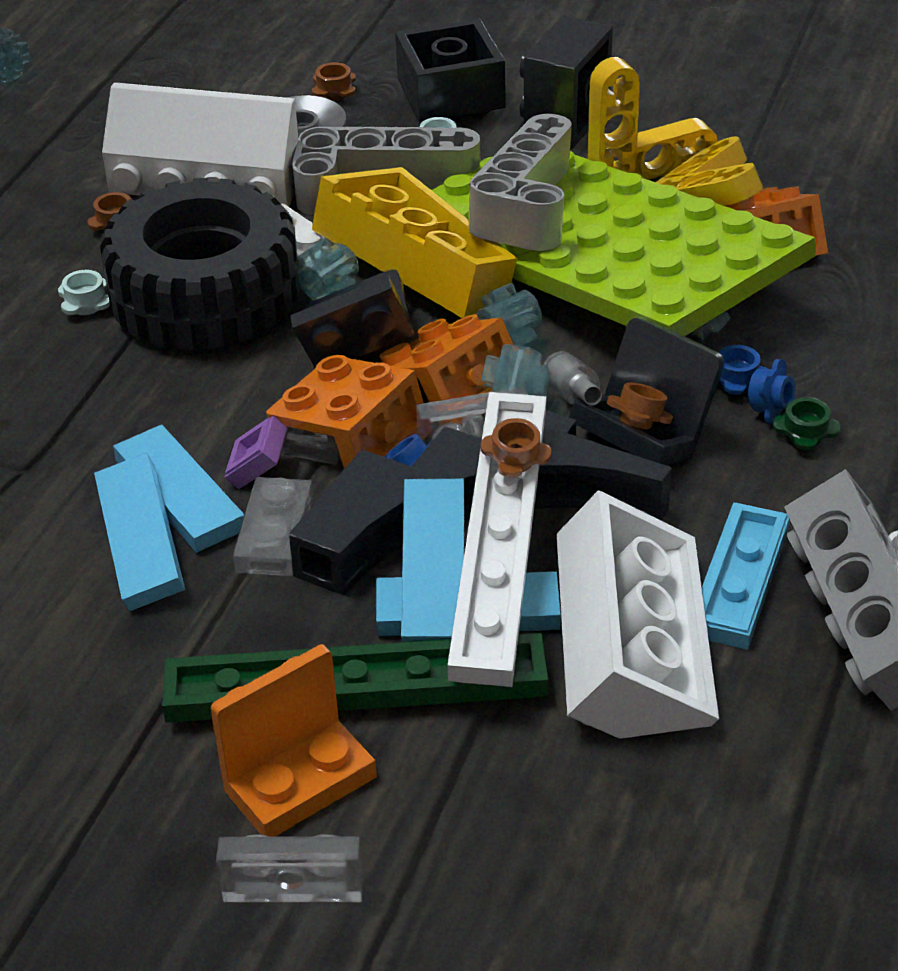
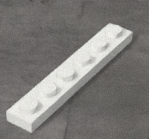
(495, 557)

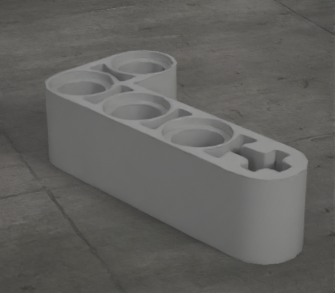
(424, 152)
(515, 191)

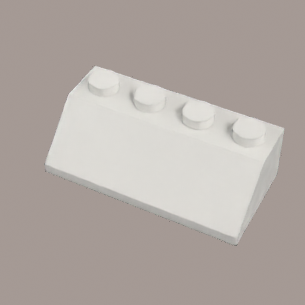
(189, 134)
(633, 623)

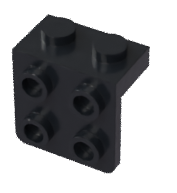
(355, 319)
(670, 364)

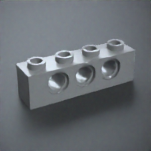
(854, 575)

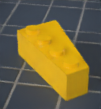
(409, 228)

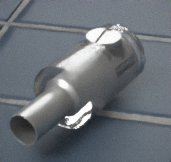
(573, 378)

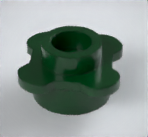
(807, 423)

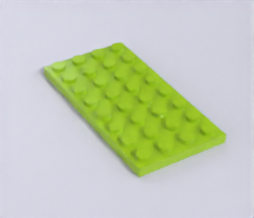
(649, 248)

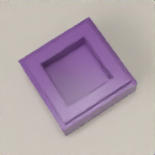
(255, 452)

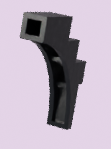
(363, 509)

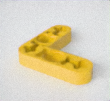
(625, 141)
(717, 174)

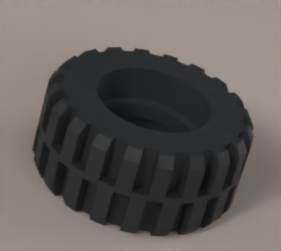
(200, 265)

